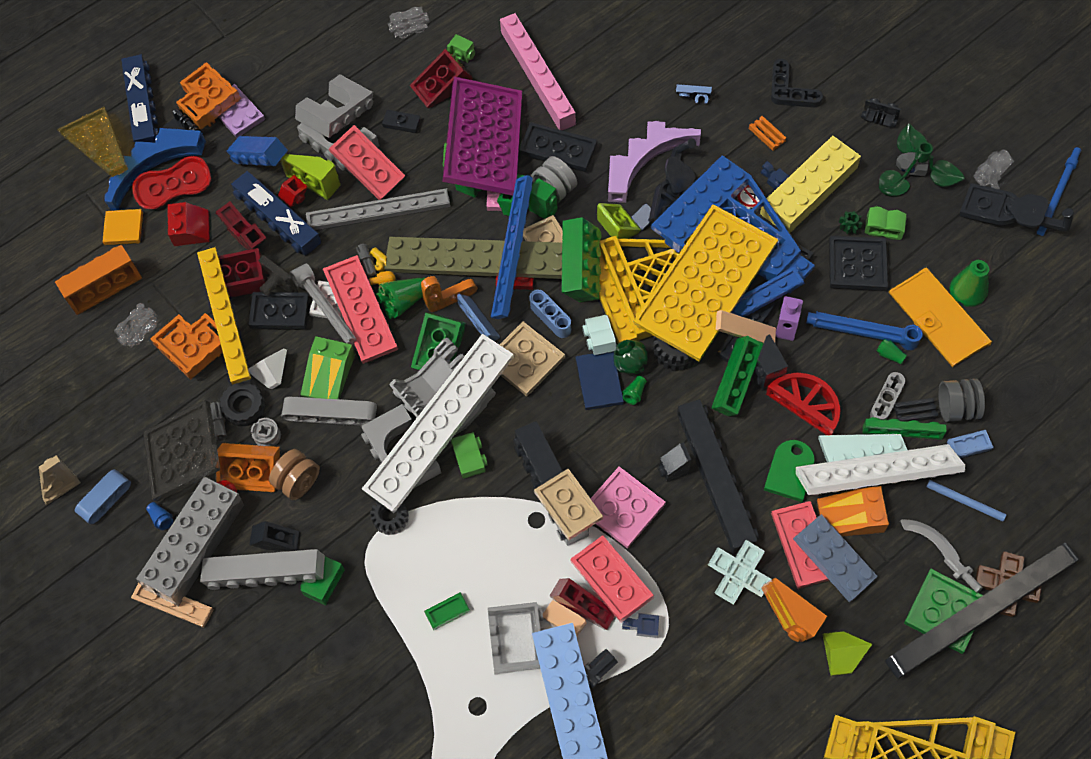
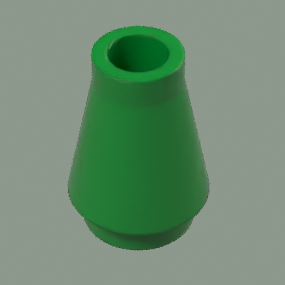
(890, 351)
(634, 391)

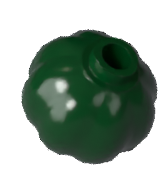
(630, 357)

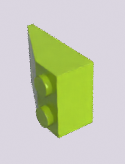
(314, 172)

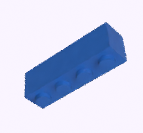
(257, 150)

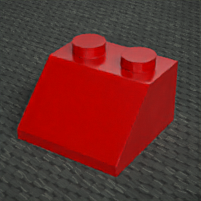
(188, 224)

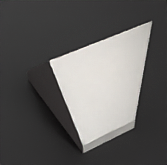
(270, 369)

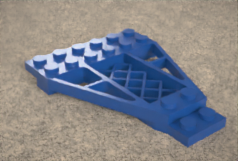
(719, 188)

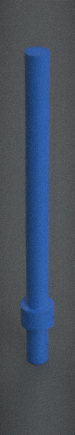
(1070, 165)

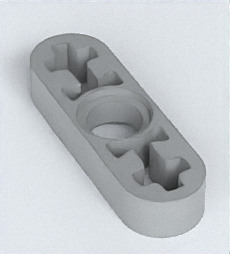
(893, 392)

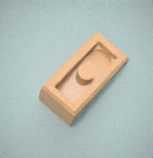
(559, 615)

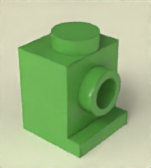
(461, 48)

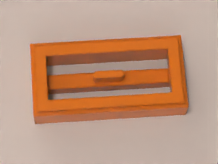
(770, 131)

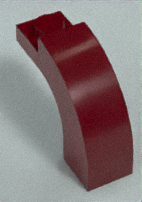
(246, 234)

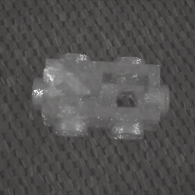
(408, 21)
(990, 171)
(136, 326)

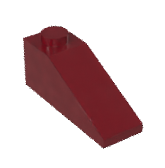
(582, 603)

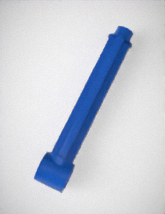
(867, 329)

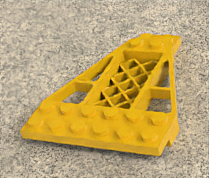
(618, 287)
(857, 739)

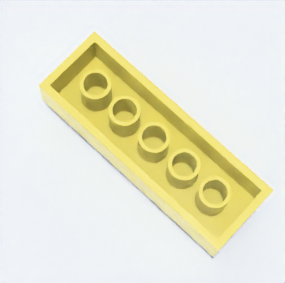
(812, 183)

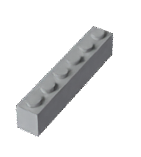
(262, 569)

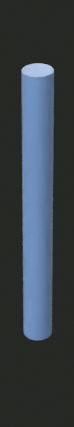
(966, 500)

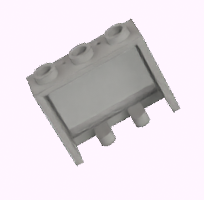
(512, 636)

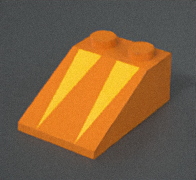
(855, 511)
(793, 612)

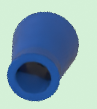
(160, 517)

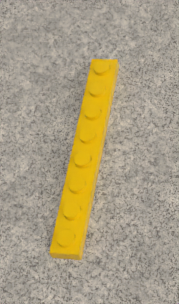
(224, 316)

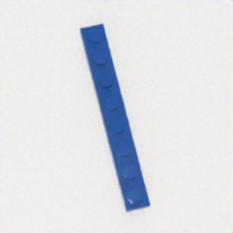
(511, 248)

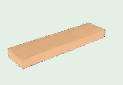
(741, 326)
(188, 609)

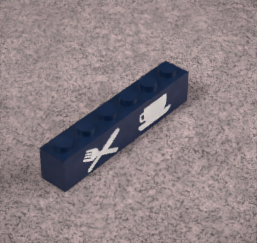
(140, 99)
(276, 214)

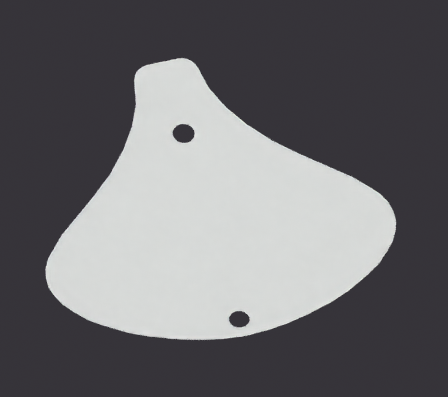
(494, 561)

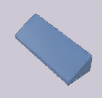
(477, 317)

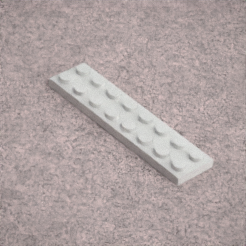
(879, 469)

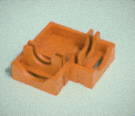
(206, 96)
(189, 345)

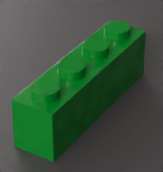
(737, 376)

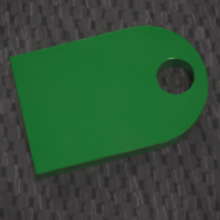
(782, 474)

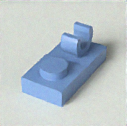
(686, 90)

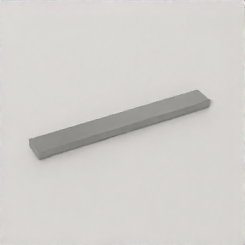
(378, 209)

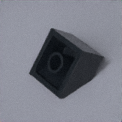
(769, 364)

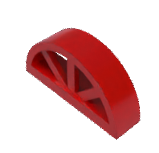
(801, 408)

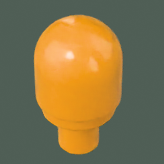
(385, 276)

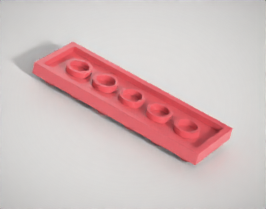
(360, 309)

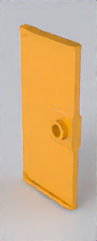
(940, 317)

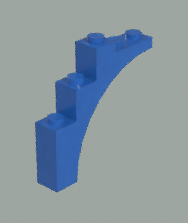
(146, 155)

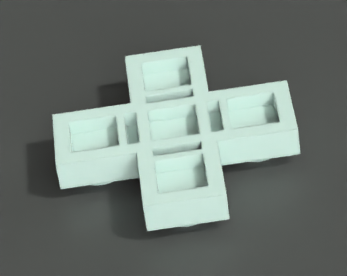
(739, 571)

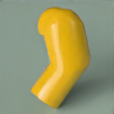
(381, 259)

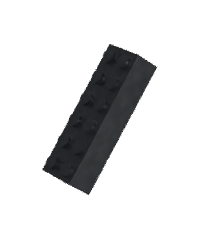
(540, 463)

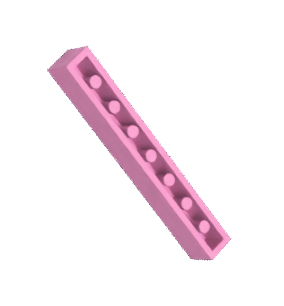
(537, 72)

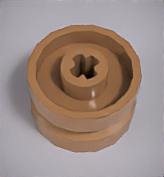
(294, 474)

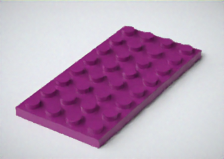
(483, 136)

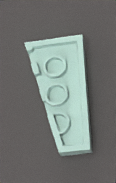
(856, 446)

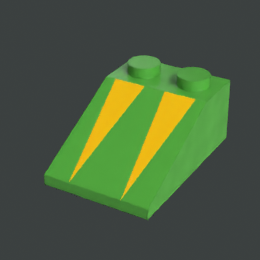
(327, 369)

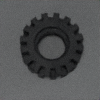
(388, 526)

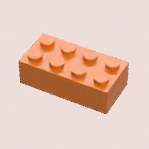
(98, 279)

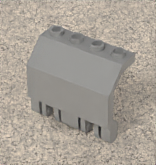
(421, 387)

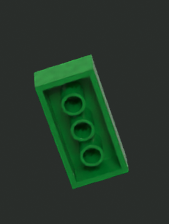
(581, 260)

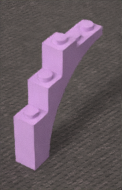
(640, 152)

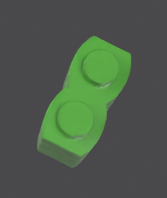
(885, 223)
(468, 455)

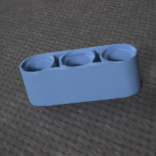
(547, 306)
(102, 496)

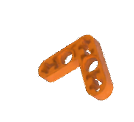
(437, 299)

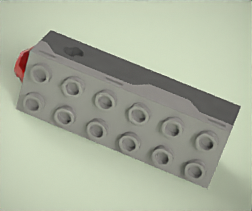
(190, 539)

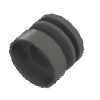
(961, 400)

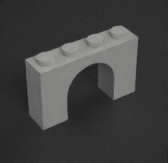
(331, 120)
(320, 144)
(385, 428)

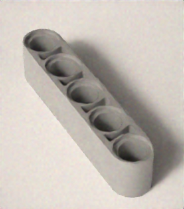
(328, 411)

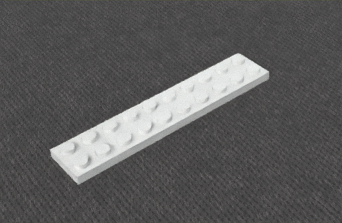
(438, 423)

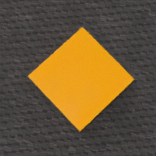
(122, 227)

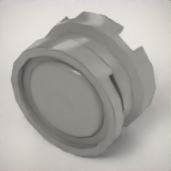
(265, 432)

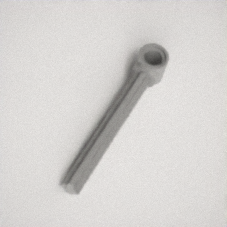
(304, 278)

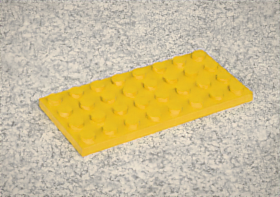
(704, 279)

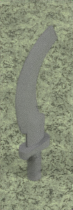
(950, 554)

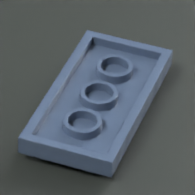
(835, 558)

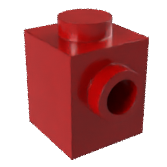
(293, 191)

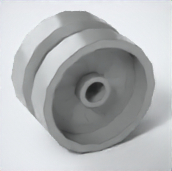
(556, 174)

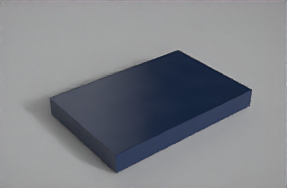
(599, 380)

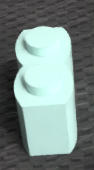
(600, 335)

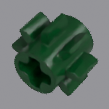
(850, 222)

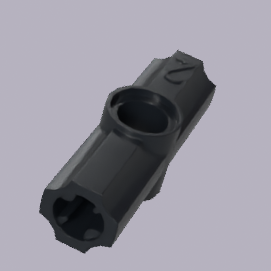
(599, 667)

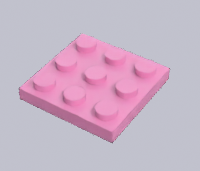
(625, 506)

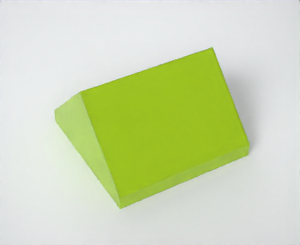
(616, 221)

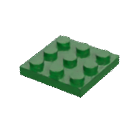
(938, 601)

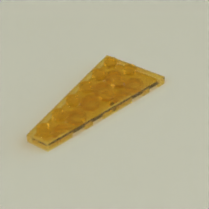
(97, 140)

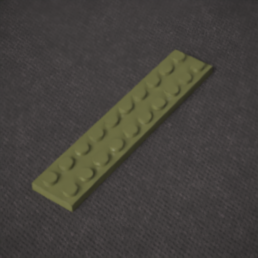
(470, 257)

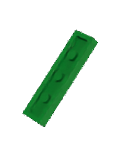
(907, 429)

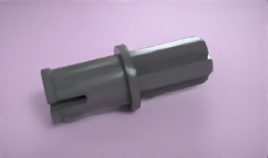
(366, 260)
(218, 421)

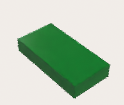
(446, 611)

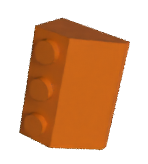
(247, 466)

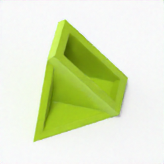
(844, 652)

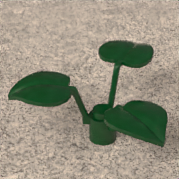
(912, 141)

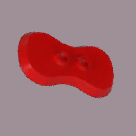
(185, 177)

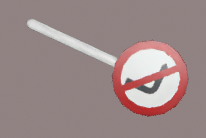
(747, 197)

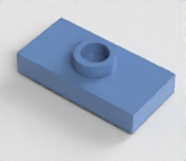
(971, 444)

